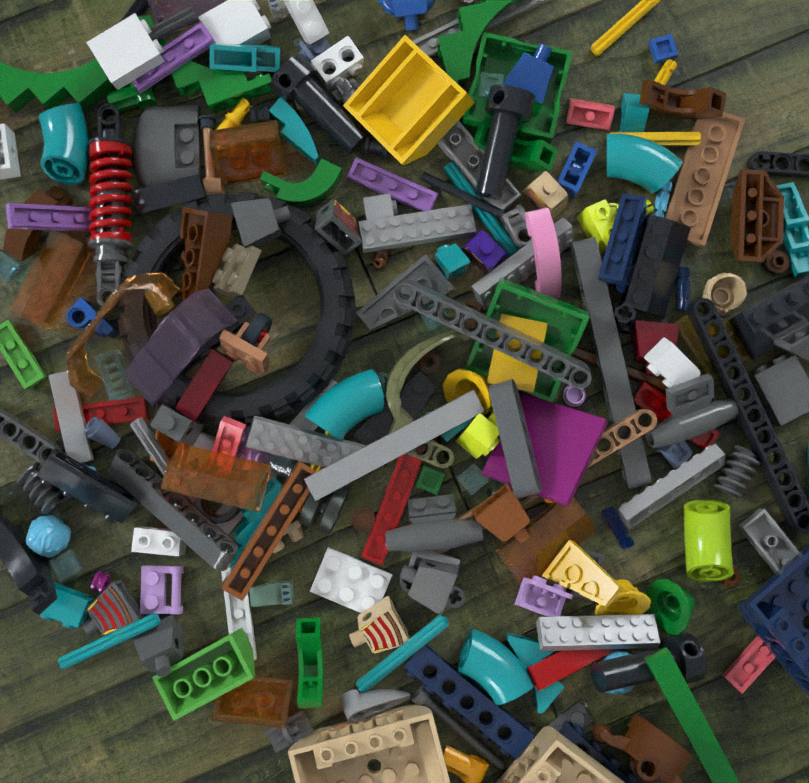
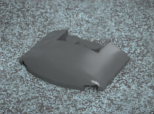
(167, 144)

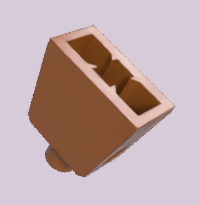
(503, 515)

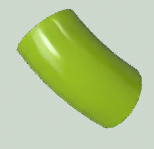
(708, 540)

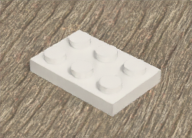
(350, 581)

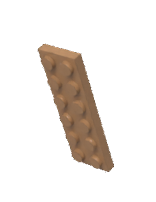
(704, 175)

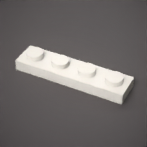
(239, 615)

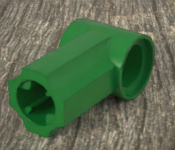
(130, 98)

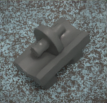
(296, 728)

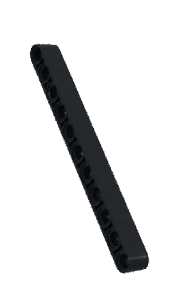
(750, 401)

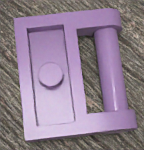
(154, 589)

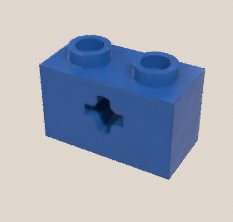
(576, 168)

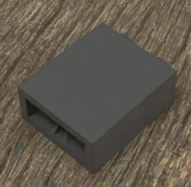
(782, 389)

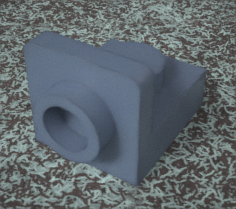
(313, 50)
(675, 453)

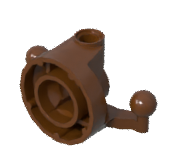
(650, 745)

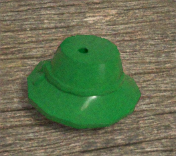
(670, 605)

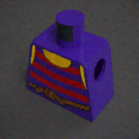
(484, 252)

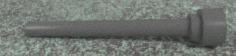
(424, 698)

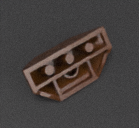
(756, 216)

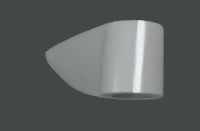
(364, 705)

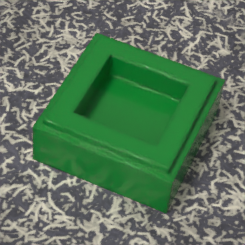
(430, 480)

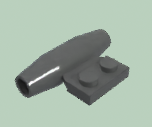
(691, 412)
(433, 527)

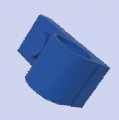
(84, 306)

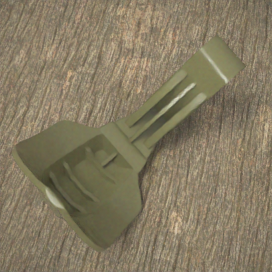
(392, 393)

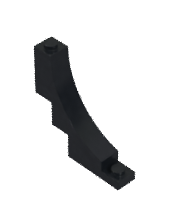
(26, 567)

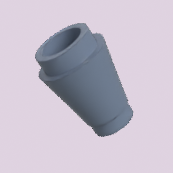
(100, 431)

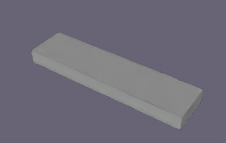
(70, 418)

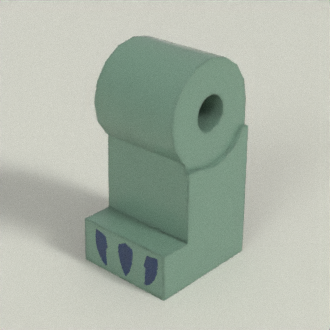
(272, 593)

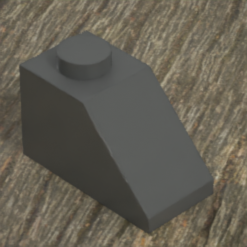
(796, 341)

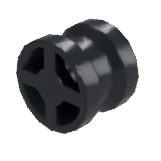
(260, 114)

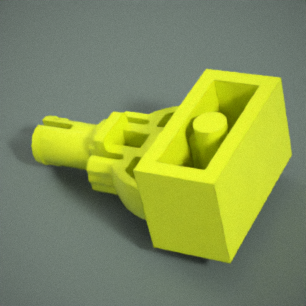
(599, 219)
(480, 435)

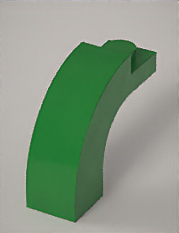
(527, 155)
(308, 192)
(311, 662)

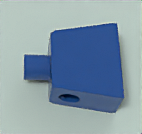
(532, 73)

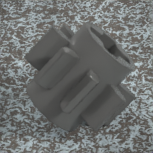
(344, 89)

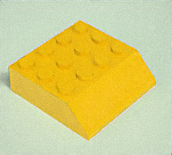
(408, 102)

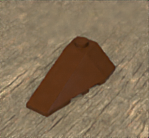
(205, 243)

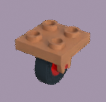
(249, 343)

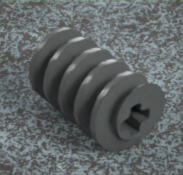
(737, 472)
(45, 496)

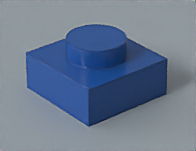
(663, 48)

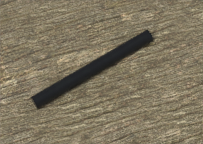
(458, 193)

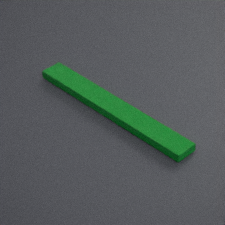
(690, 717)

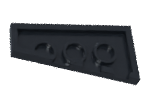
(413, 398)

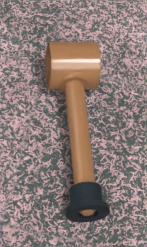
(212, 184)

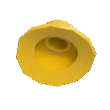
(463, 381)
(627, 602)

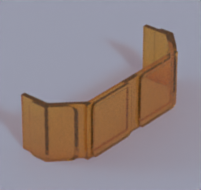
(78, 371)

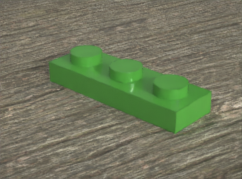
(19, 356)

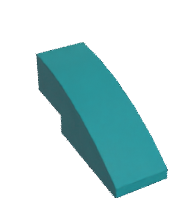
(245, 57)
(294, 130)

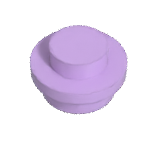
(574, 396)

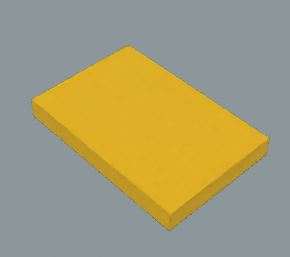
(505, 367)

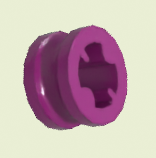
(100, 582)

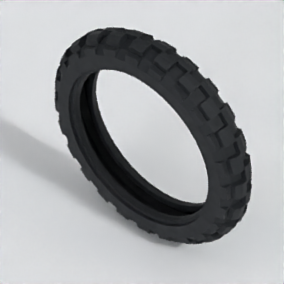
(334, 331)

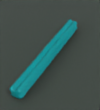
(487, 219)
(109, 641)
(402, 653)

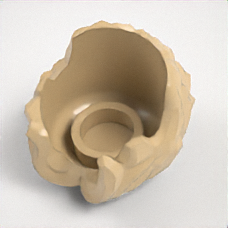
(726, 292)

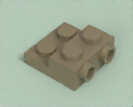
(236, 270)

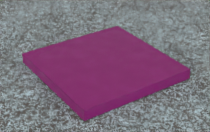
(561, 445)

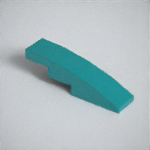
(795, 230)
(252, 518)

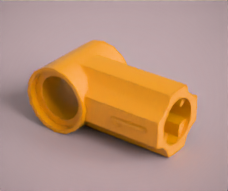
(469, 768)

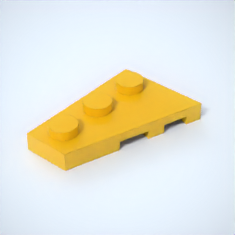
(579, 572)

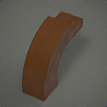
(682, 104)
(25, 242)

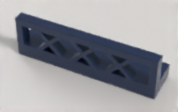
(623, 241)

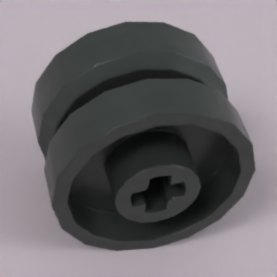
(327, 507)

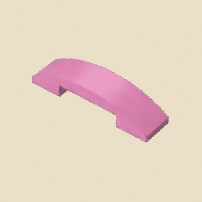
(546, 252)

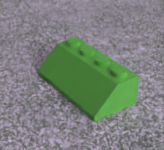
(207, 674)

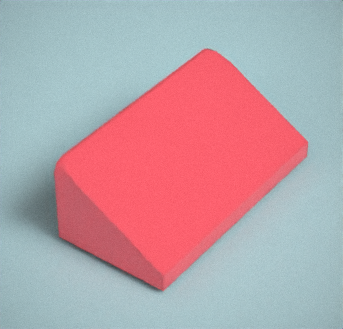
(589, 114)

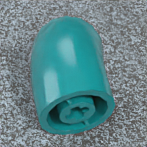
(65, 143)
(640, 161)
(348, 403)
(493, 667)

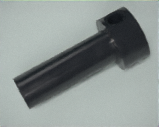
(297, 82)
(509, 108)
(633, 669)

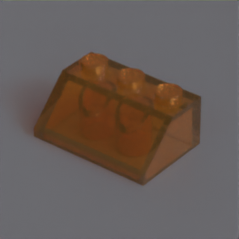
(247, 151)
(256, 703)

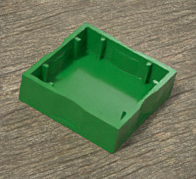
(499, 56)
(562, 332)

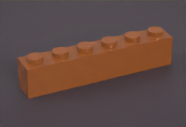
(268, 533)

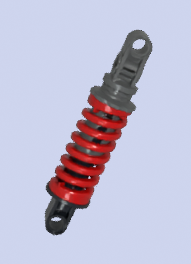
(109, 201)

